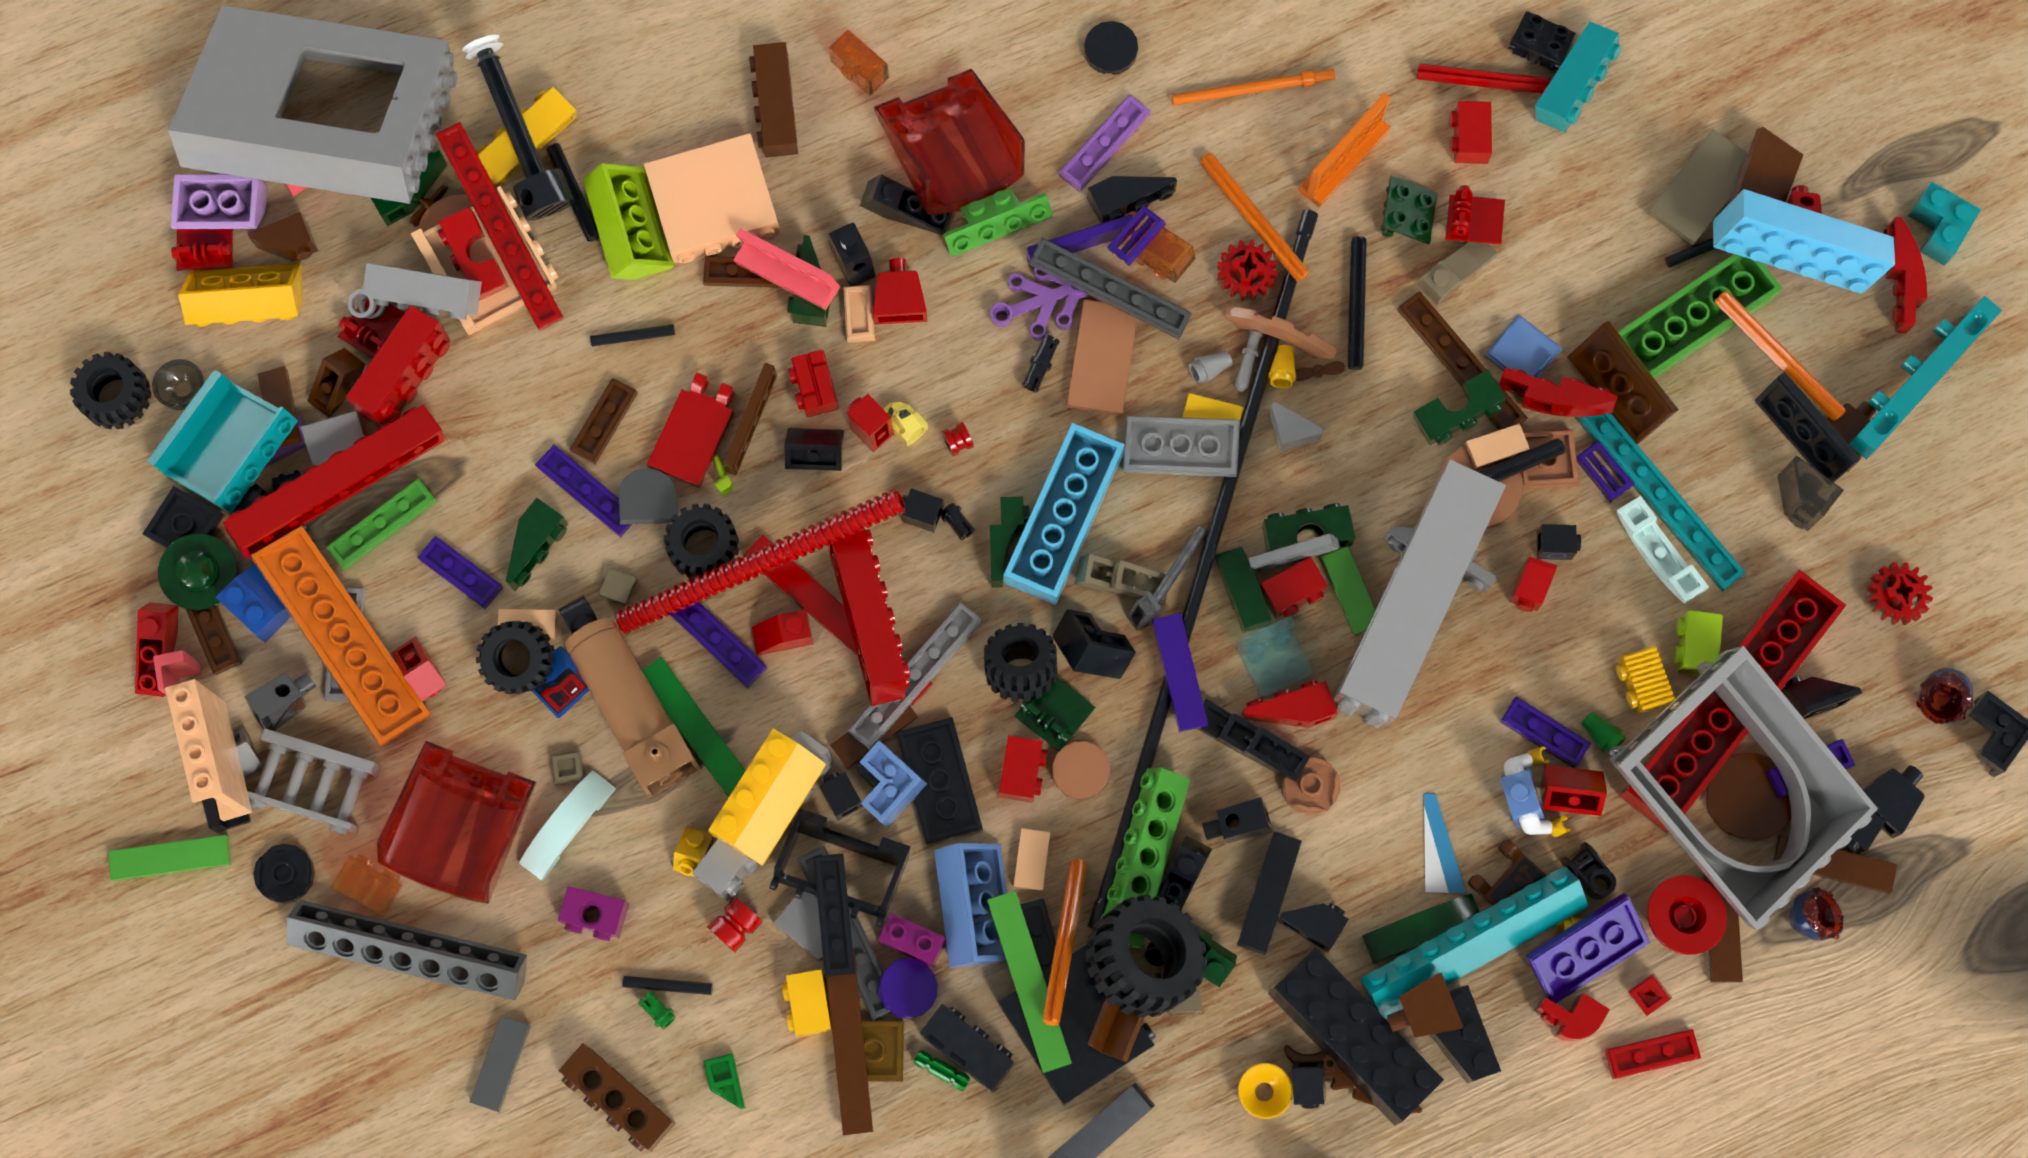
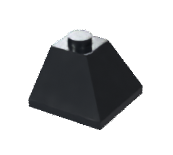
(1818, 695)

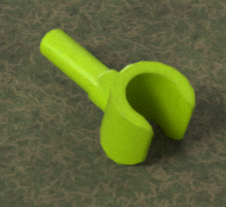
(723, 484)

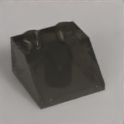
(1806, 493)

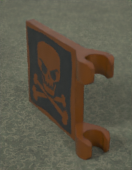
(1515, 878)

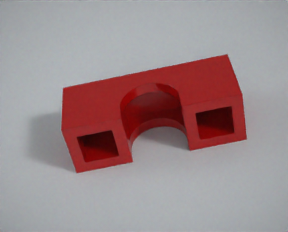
(460, 233)

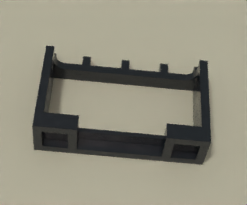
(815, 826)

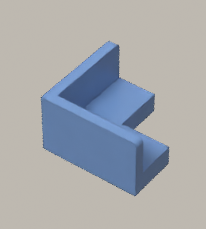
(896, 786)

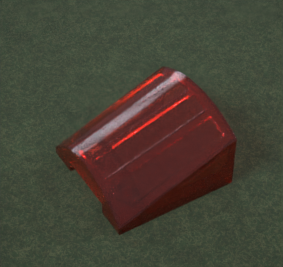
(954, 143)
(454, 824)

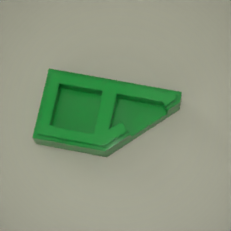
(724, 1079)

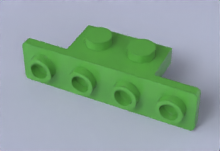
(995, 218)

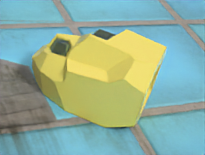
(906, 422)

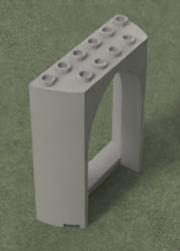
(1822, 794)

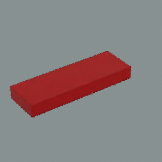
(1652, 1054)

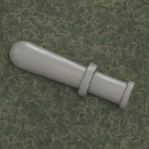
(1250, 353)

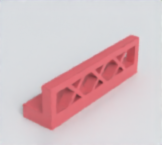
(785, 270)

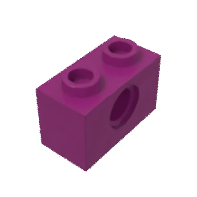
(577, 904)
(912, 940)

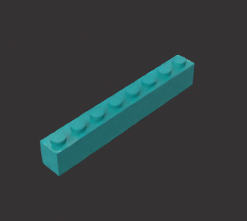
(1478, 939)

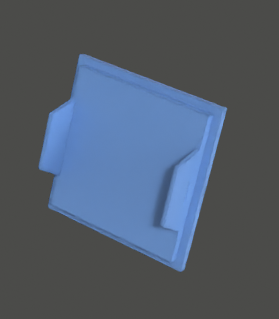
(1523, 348)

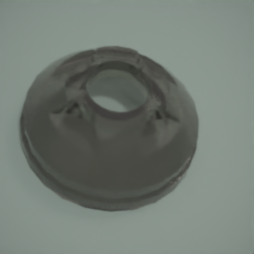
(170, 376)

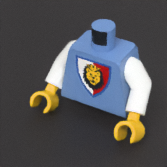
(1524, 798)

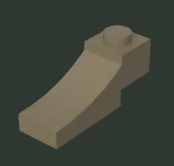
(1456, 270)
(1117, 577)

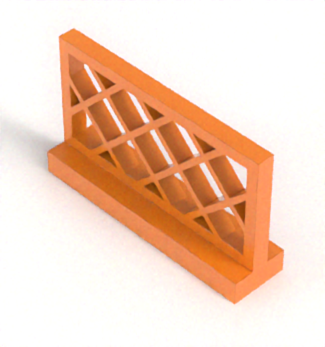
(1347, 153)

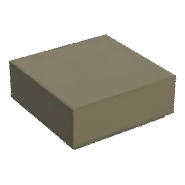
(618, 587)
(567, 768)

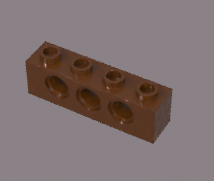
(656, 1122)

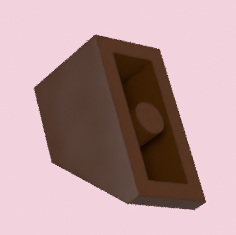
(286, 238)
(335, 380)

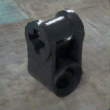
(1589, 869)

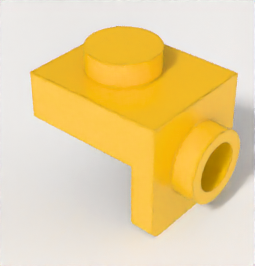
(691, 850)

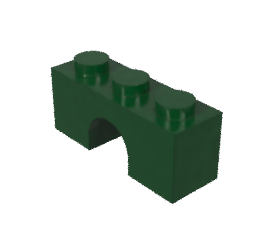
(1439, 423)
(1333, 519)

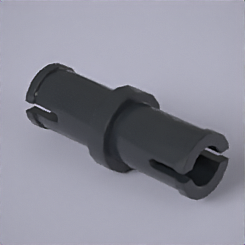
(1040, 363)

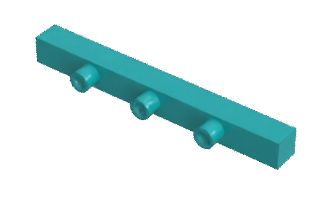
(1923, 376)

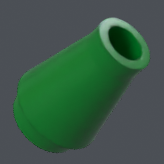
(1603, 732)

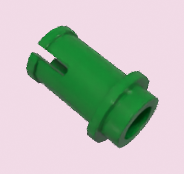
(657, 1010)

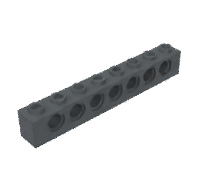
(406, 949)

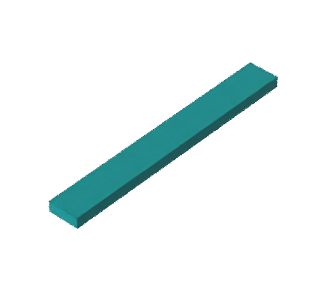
(1664, 500)

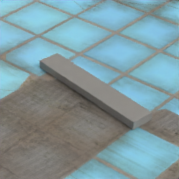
(923, 668)

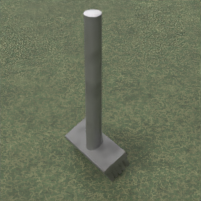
(1149, 606)

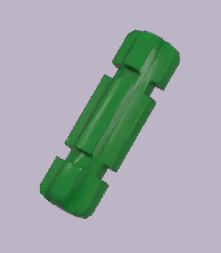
(941, 1070)

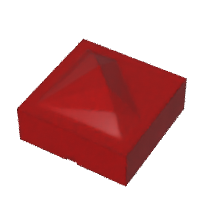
(1650, 994)

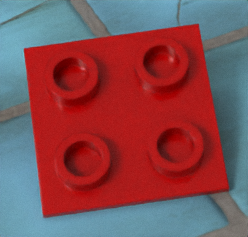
(1474, 218)
(203, 249)
(368, 333)

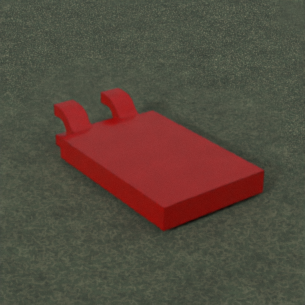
(693, 432)

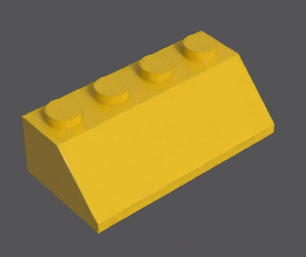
(242, 294)
(767, 797)

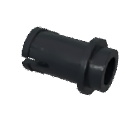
(957, 521)

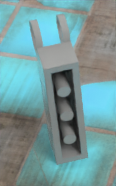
(415, 289)

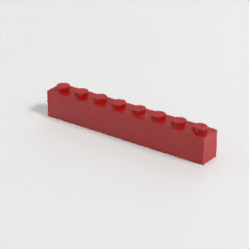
(333, 481)

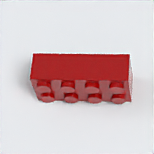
(399, 368)

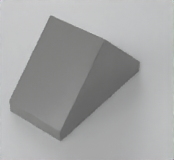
(1292, 429)

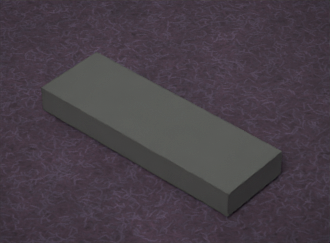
(500, 1064)

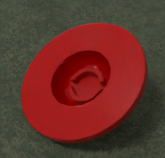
(1687, 915)

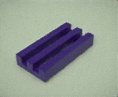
(1143, 242)
(1596, 478)

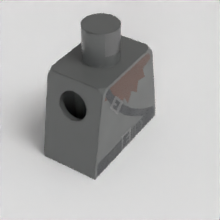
(279, 700)

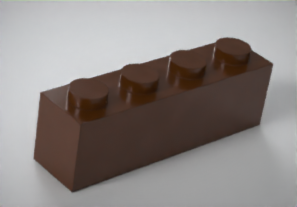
(775, 99)

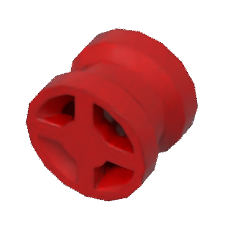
(957, 439)

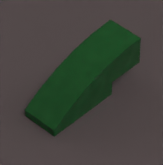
(1243, 590)

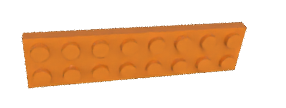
(340, 636)

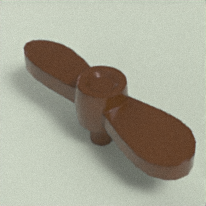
(426, 203)
(1318, 370)

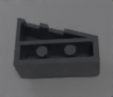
(967, 1047)
(1468, 1047)

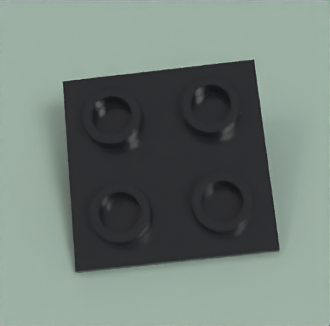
(1542, 39)

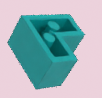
(1947, 217)

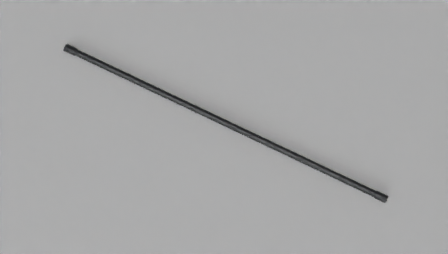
(1303, 235)

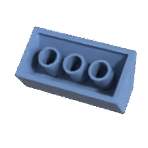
(966, 880)

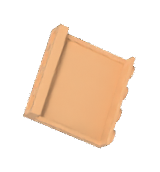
(710, 196)
(503, 302)
(208, 748)

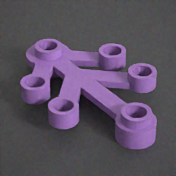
(1044, 298)

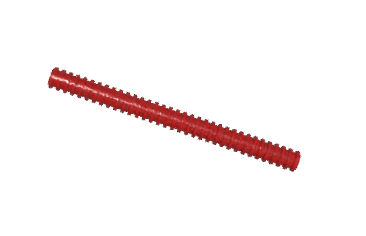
(760, 561)

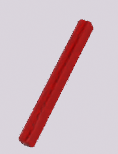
(1482, 78)

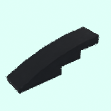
(1254, 742)
(1269, 893)

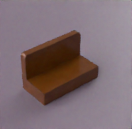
(1115, 1032)

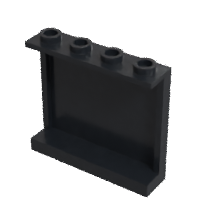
(1077, 1021)

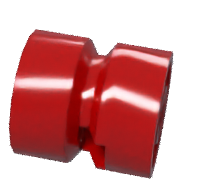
(736, 922)

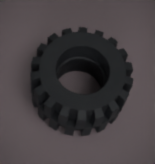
(95, 376)
(694, 521)
(1020, 643)
(491, 657)

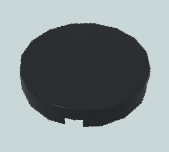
(1110, 47)
(284, 873)

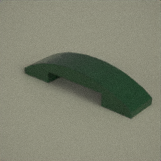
(1418, 928)

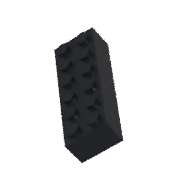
(1356, 1037)

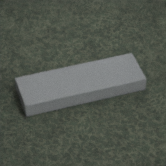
(1294, 553)

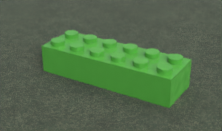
(1692, 317)

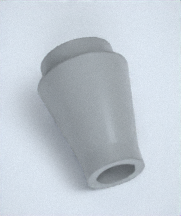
(1208, 367)

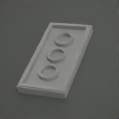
(1181, 446)

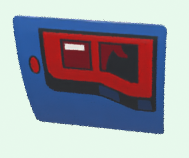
(563, 686)

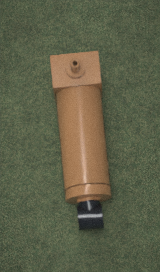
(626, 700)

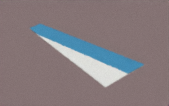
(1440, 862)

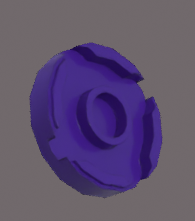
(907, 988)

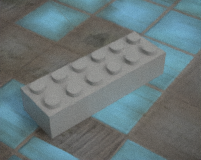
(725, 867)

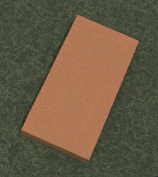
(1102, 359)

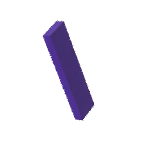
(1087, 237)
(582, 488)
(720, 643)
(1180, 672)

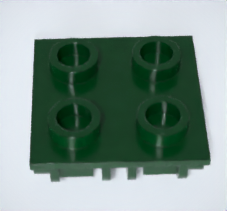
(1408, 210)
(1055, 714)

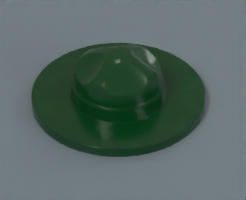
(196, 571)

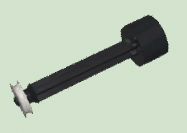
(541, 191)

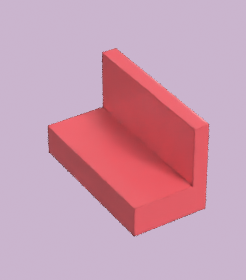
(172, 666)

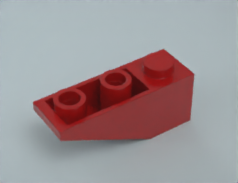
(155, 636)
(1299, 708)

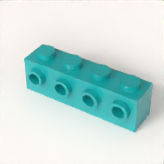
(1577, 77)

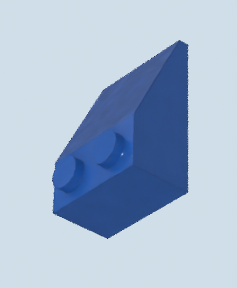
(254, 603)

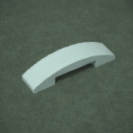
(1659, 552)
(565, 824)

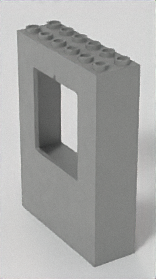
(245, 79)
(1418, 594)

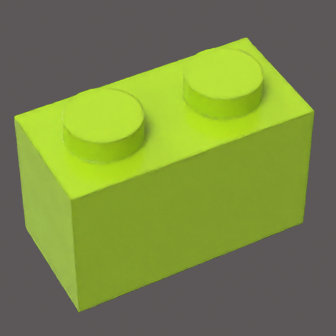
(1698, 640)

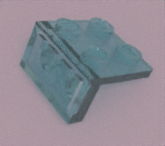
(1274, 657)

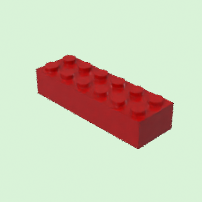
(869, 618)

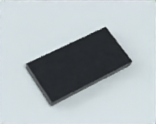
(1806, 428)
(947, 801)

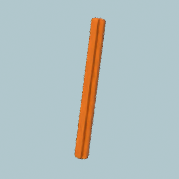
(1254, 217)
(1780, 355)
(1064, 942)

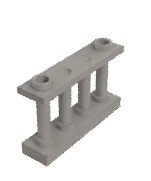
(305, 753)

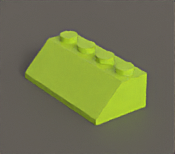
(627, 221)

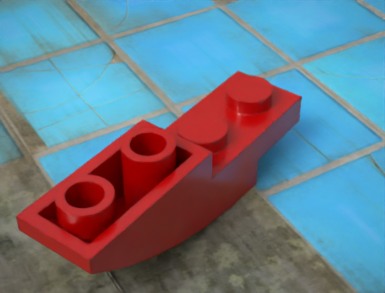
(1909, 275)
(1569, 399)

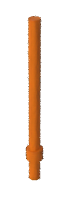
(1305, 78)

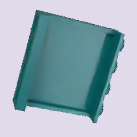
(222, 441)

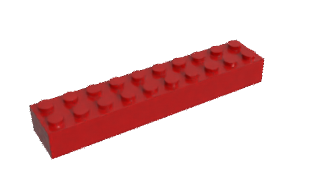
(1711, 732)

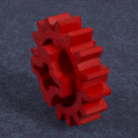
(1259, 272)
(1894, 604)

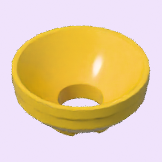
(1280, 1084)

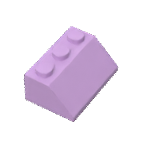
(217, 202)

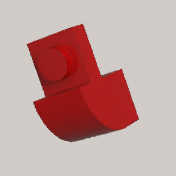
(1578, 1023)

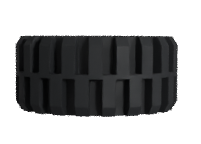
(1169, 932)

